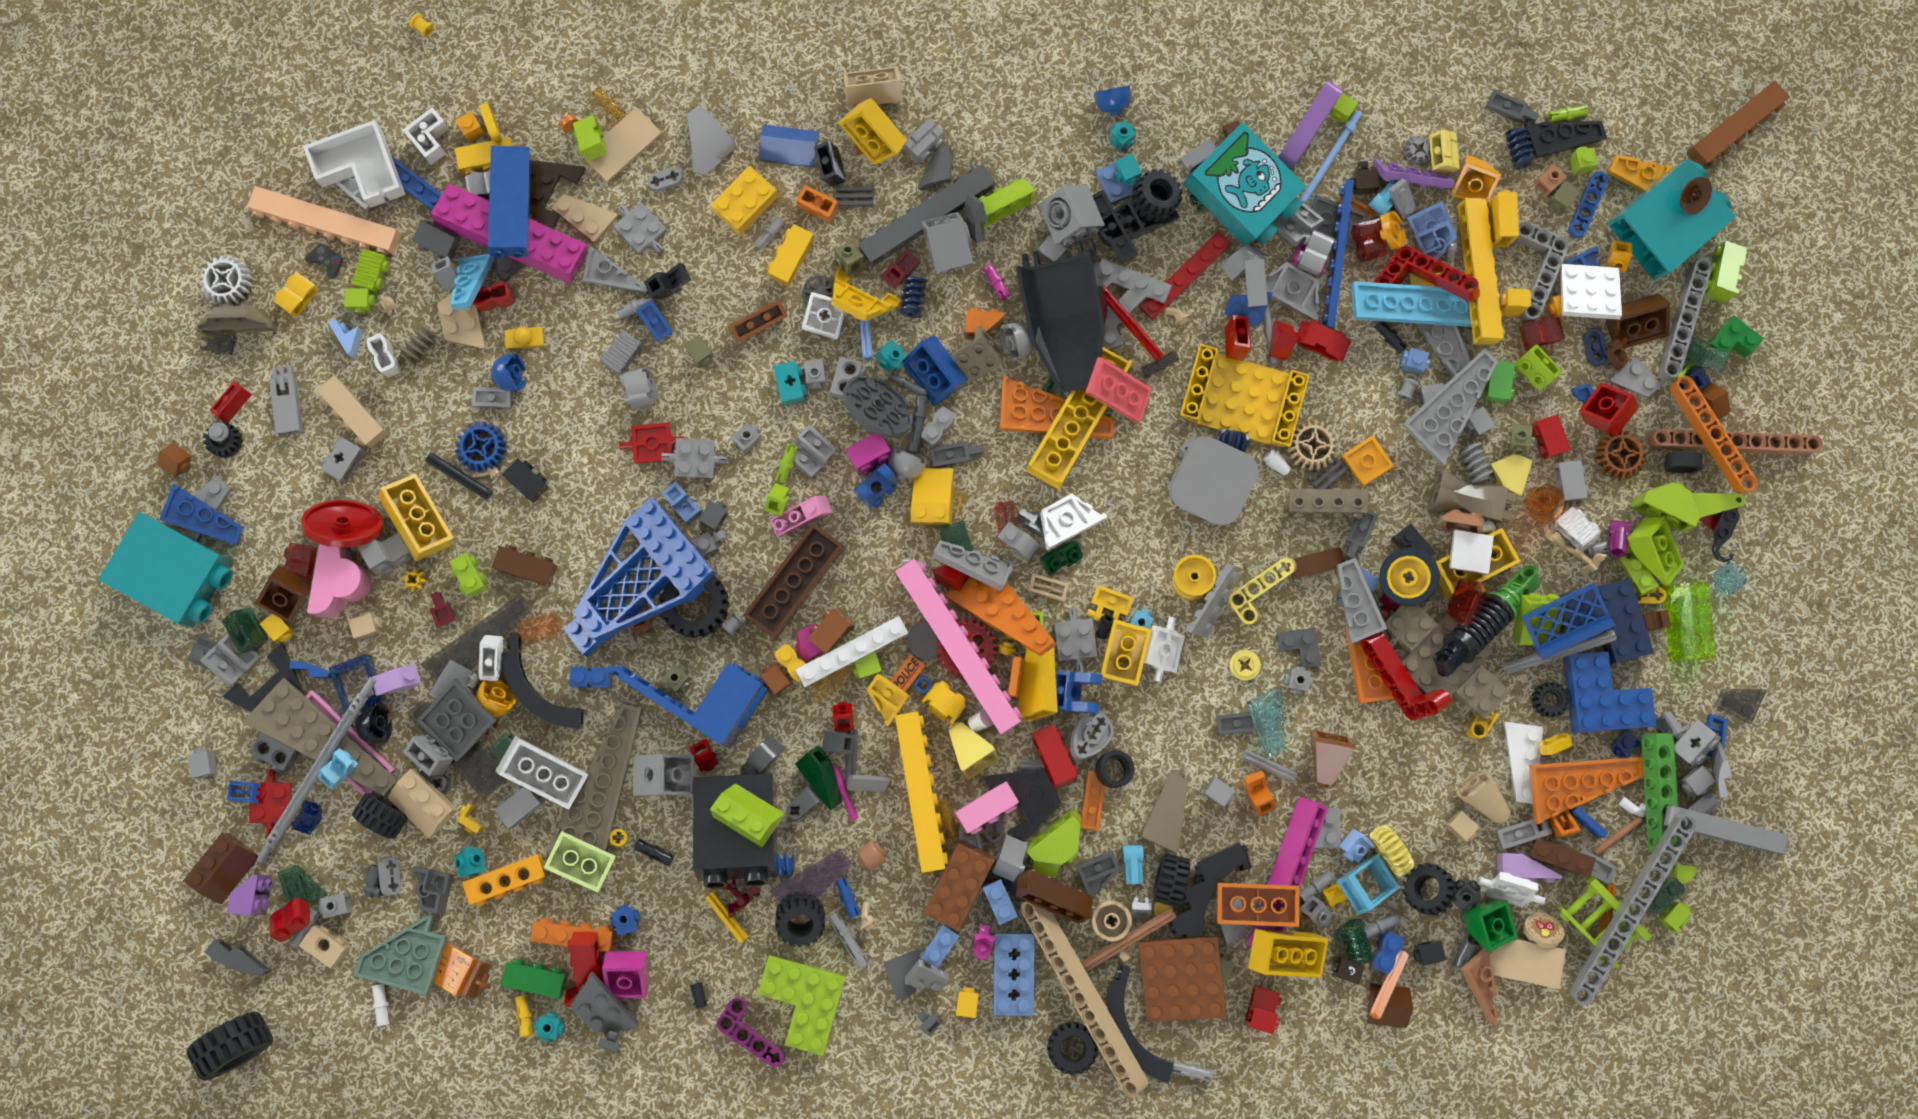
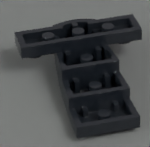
(1125, 225)

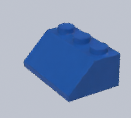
(934, 370)

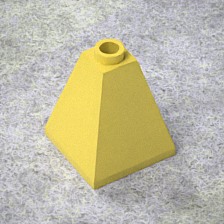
(971, 750)

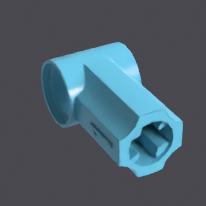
(1382, 201)
(1133, 860)

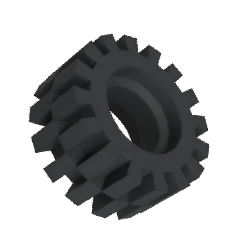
(230, 448)
(1562, 699)

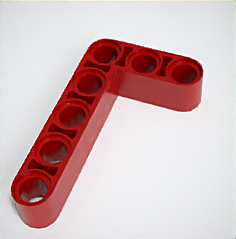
(1428, 273)
(1400, 683)

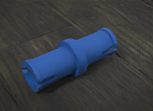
(847, 897)

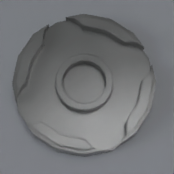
(923, 641)

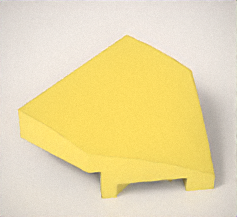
(1512, 472)

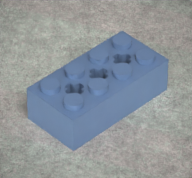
(1024, 983)

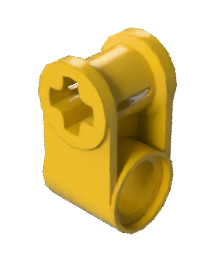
(1484, 725)

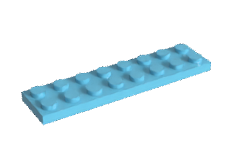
(1408, 304)

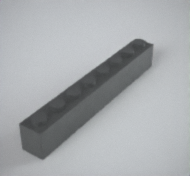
(909, 226)

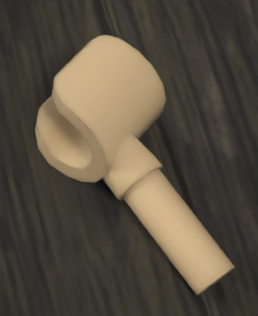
(492, 472)
(1124, 955)

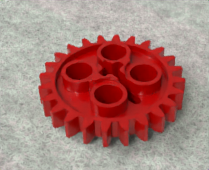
(973, 630)

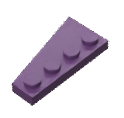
(1411, 174)

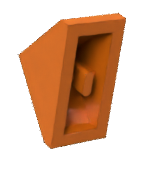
(1563, 825)

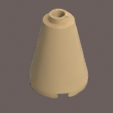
(1484, 795)

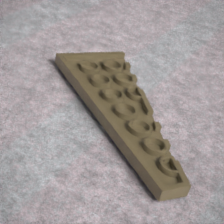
(302, 726)
(597, 802)

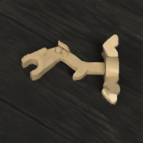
(1592, 564)

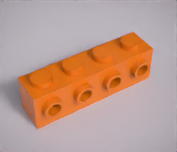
(559, 933)

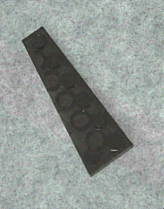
(466, 647)
(476, 767)

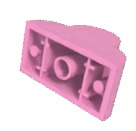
(336, 581)

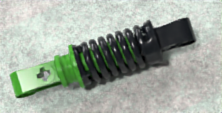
(1496, 613)

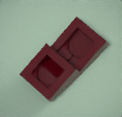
(901, 269)

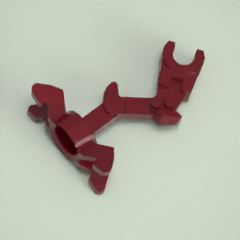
(741, 900)

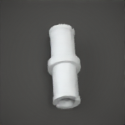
(380, 1005)

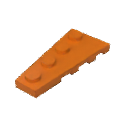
(1367, 681)

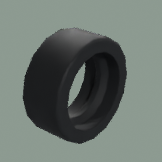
(1683, 462)
(1128, 765)

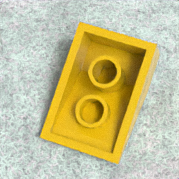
(932, 497)
(1125, 653)

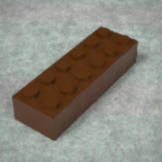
(794, 581)

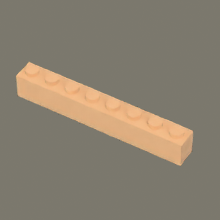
(323, 220)

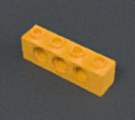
(475, 887)

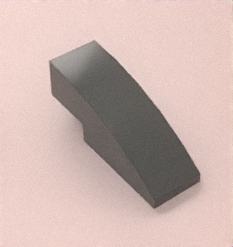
(235, 958)

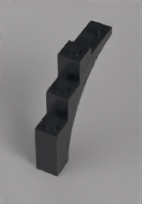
(1214, 870)

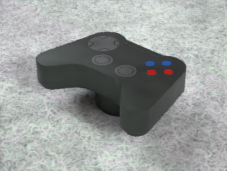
(327, 257)

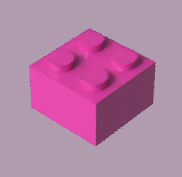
(868, 454)
(626, 974)

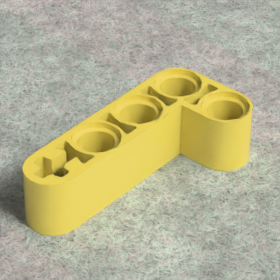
(1264, 586)

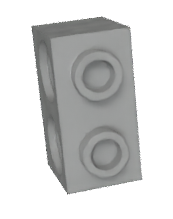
(841, 377)

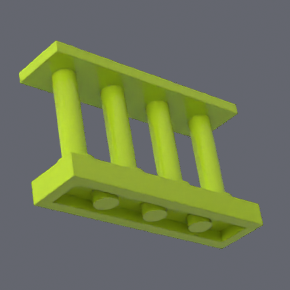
(1609, 902)

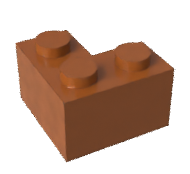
(833, 627)

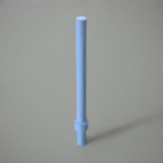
(1348, 128)

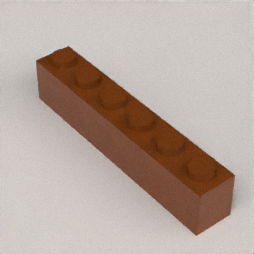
(1738, 124)

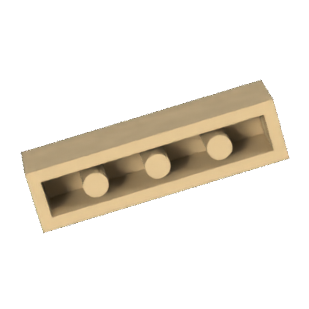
(351, 410)

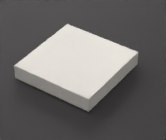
(1471, 552)

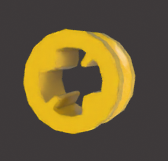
(614, 833)

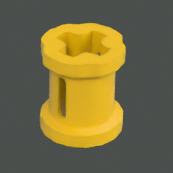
(417, 22)

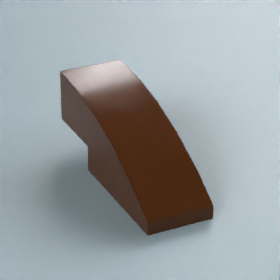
(1317, 563)

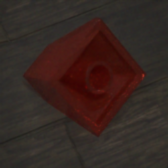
(1466, 601)

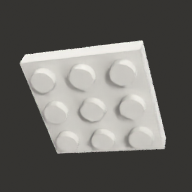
(1590, 291)

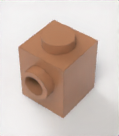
(1550, 180)

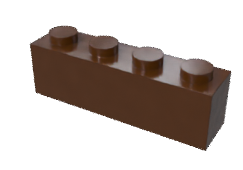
(1054, 896)

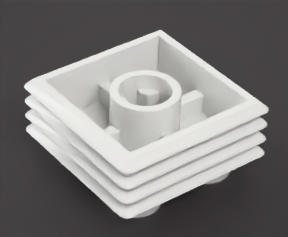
(814, 323)

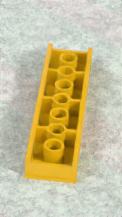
(1070, 432)

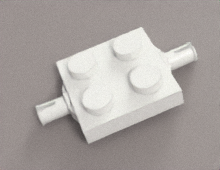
(1164, 649)
(1511, 888)

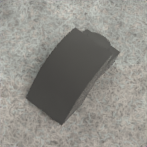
(763, 756)

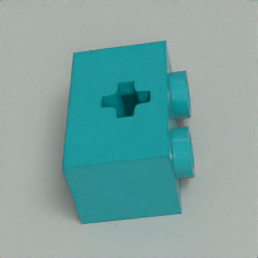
(784, 373)

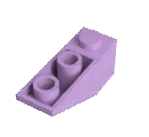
(1525, 867)

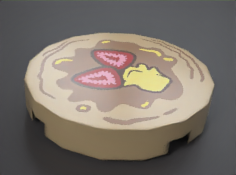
(1543, 930)

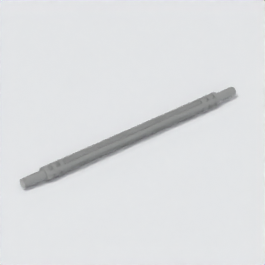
(312, 776)

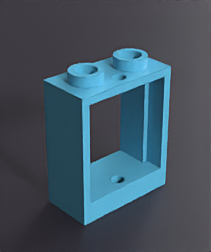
(1354, 890)

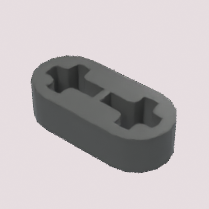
(999, 828)

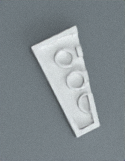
(1523, 751)

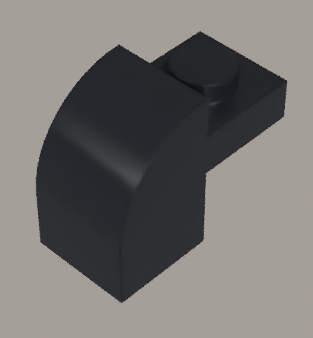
(666, 284)

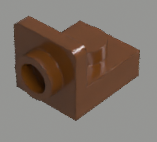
(1616, 355)

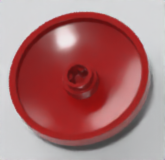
(342, 523)

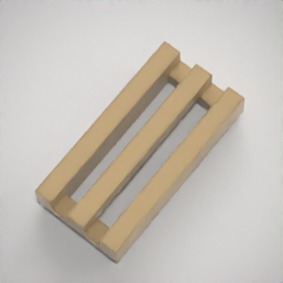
(1045, 594)

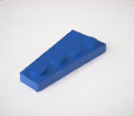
(193, 514)

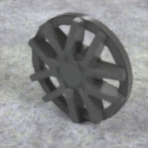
(818, 288)

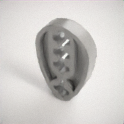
(1099, 739)

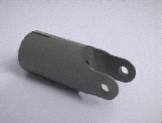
(1465, 952)

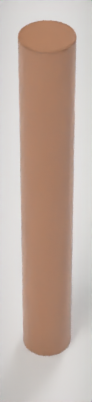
(1617, 836)

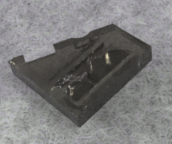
(1740, 702)

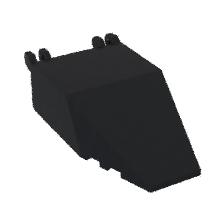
(1065, 314)

